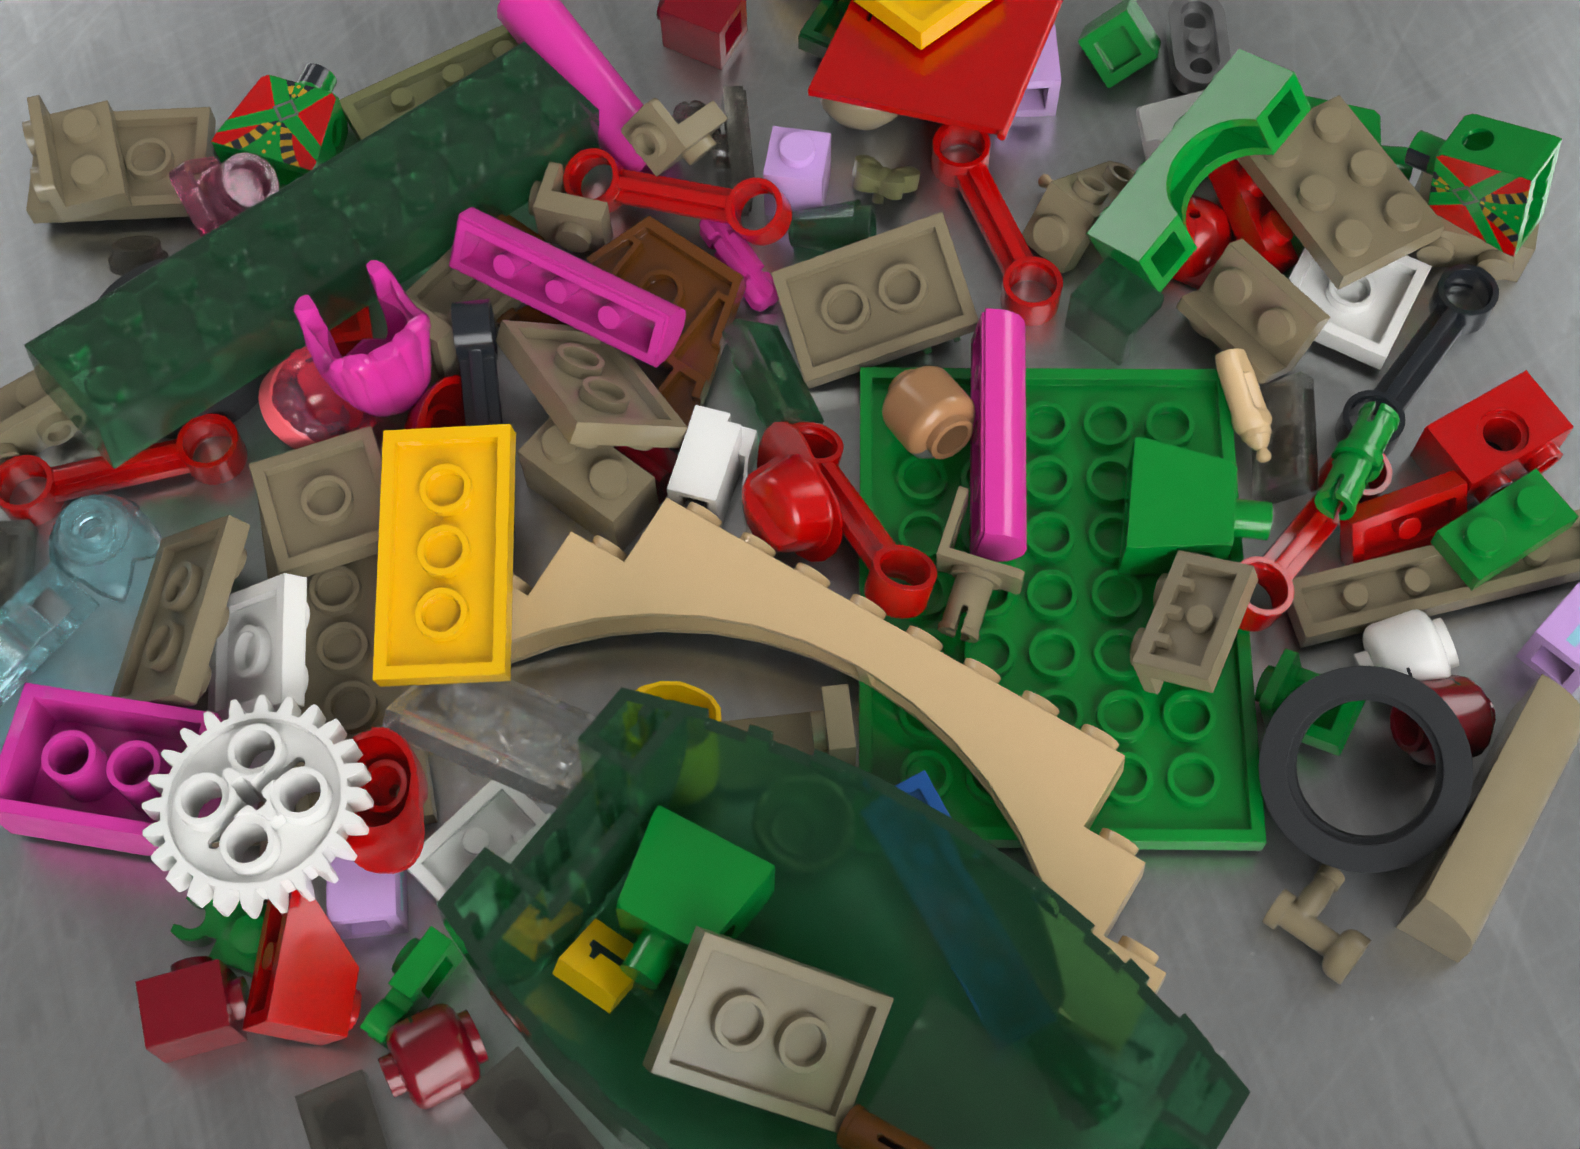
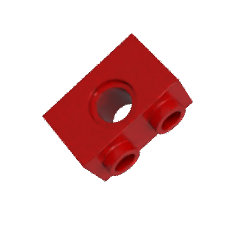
(1512, 416)

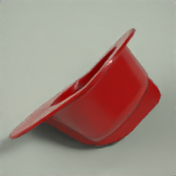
(790, 499)

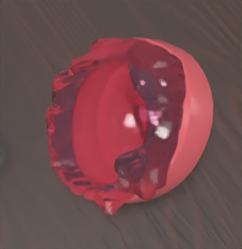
(303, 406)

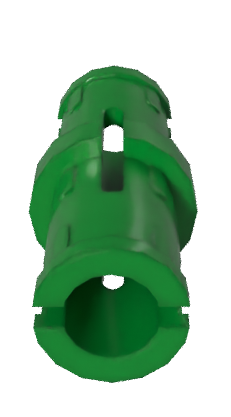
(1357, 461)

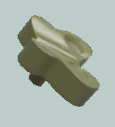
(883, 181)

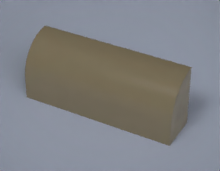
(1499, 818)

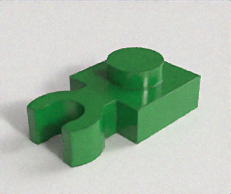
(234, 936)
(418, 977)

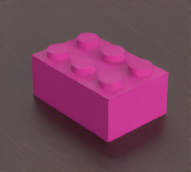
(83, 764)

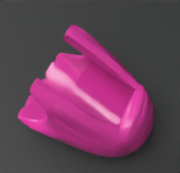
(378, 373)

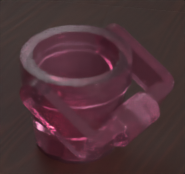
(222, 188)

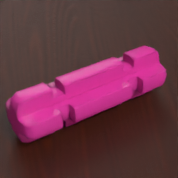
(739, 256)

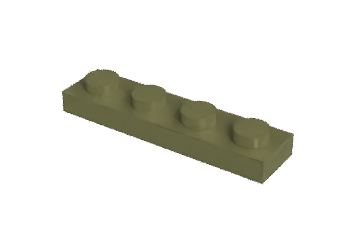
(396, 95)

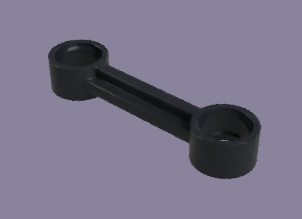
(1426, 346)
(477, 355)

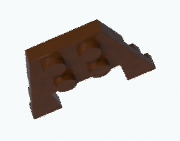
(685, 276)

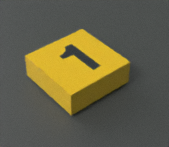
(594, 964)

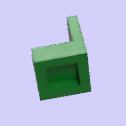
(1120, 42)

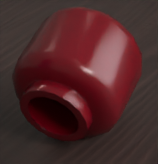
(1469, 705)
(433, 1055)

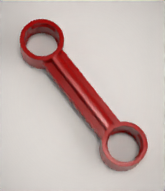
(681, 196)
(996, 223)
(98, 476)
(869, 536)
(1295, 548)

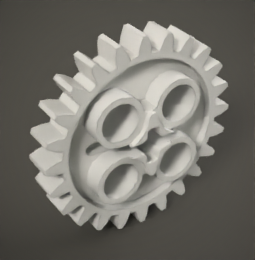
(298, 842)

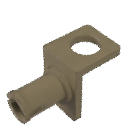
(973, 578)

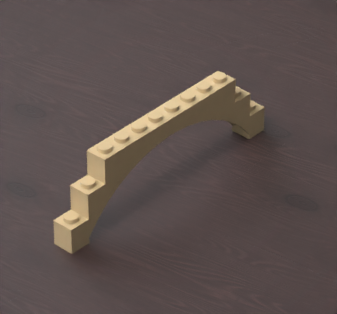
(707, 581)

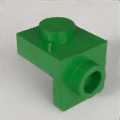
(1277, 683)

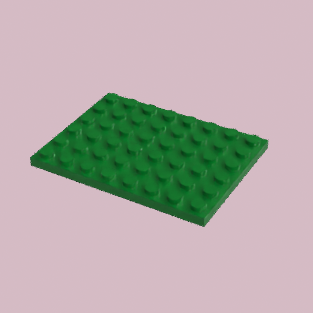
(1072, 626)

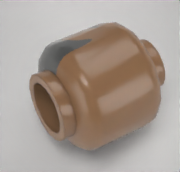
(929, 412)

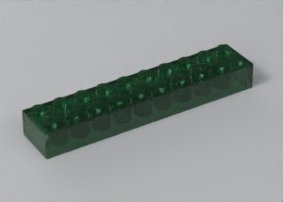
(227, 301)

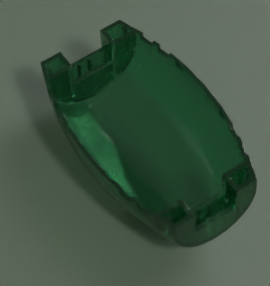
(1004, 999)

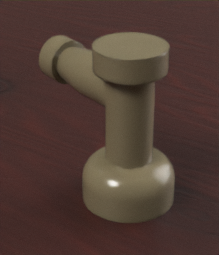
(1300, 916)

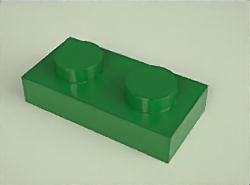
(1504, 529)

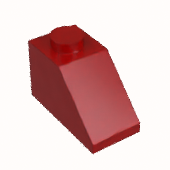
(302, 977)

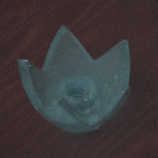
(109, 558)

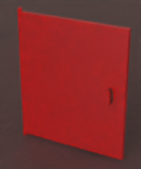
(960, 80)

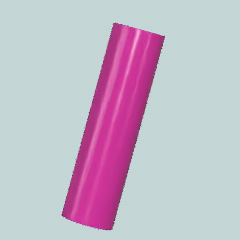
(571, 52)
(566, 287)
(998, 437)

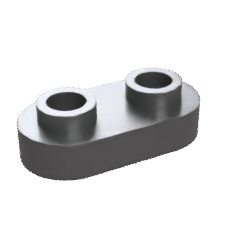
(1196, 50)

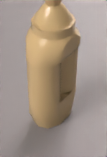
(1245, 401)

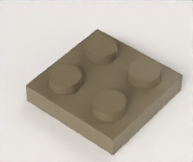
(322, 502)

